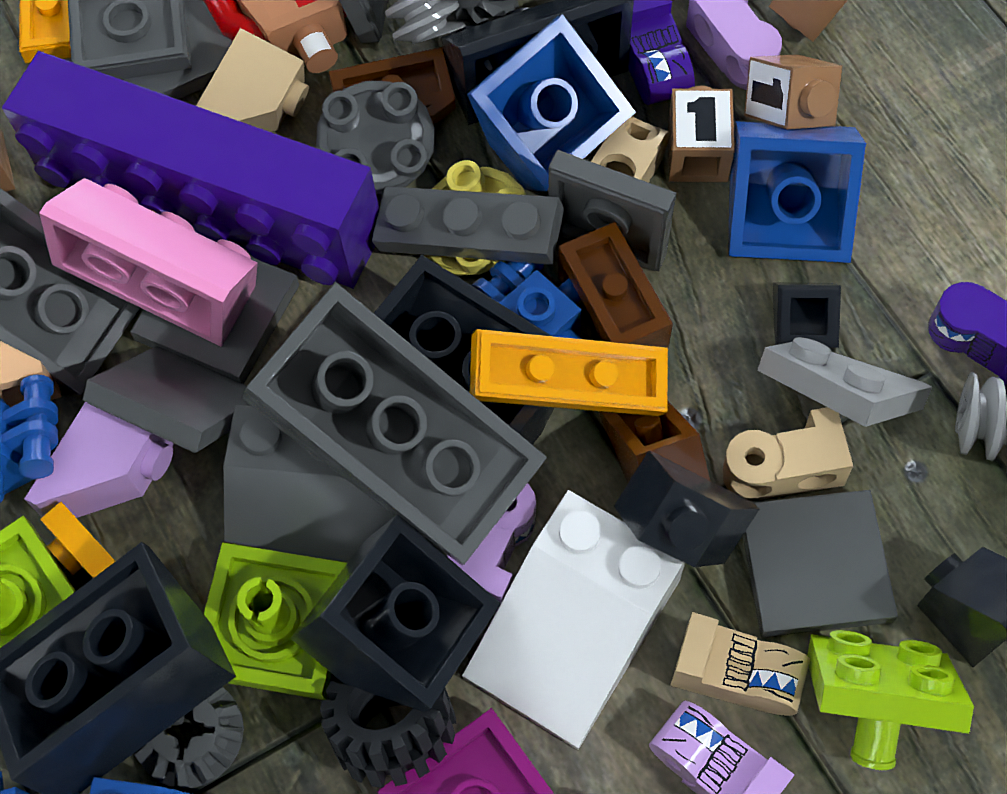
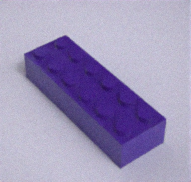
(205, 167)

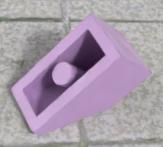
(100, 464)

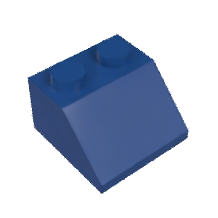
(548, 101)
(794, 192)

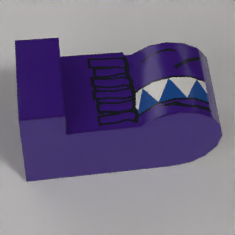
(657, 53)
(972, 323)

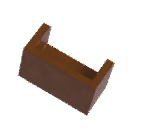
(614, 288)

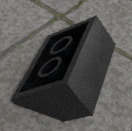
(599, 23)
(438, 318)
(104, 675)

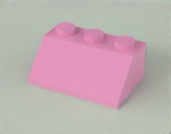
(148, 258)

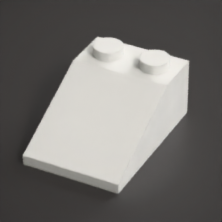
(573, 619)

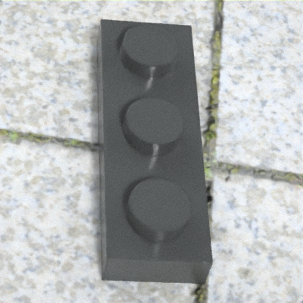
(468, 224)

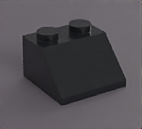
(397, 618)

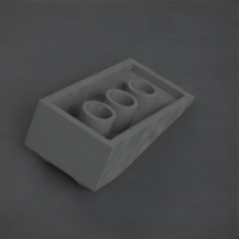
(49, 310)
(394, 424)

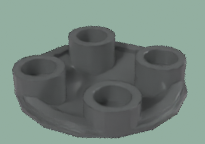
(380, 128)

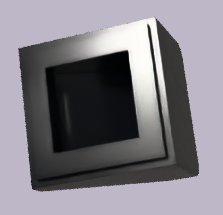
(807, 312)

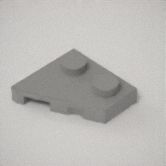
(842, 383)

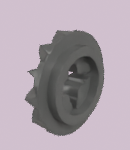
(206, 755)

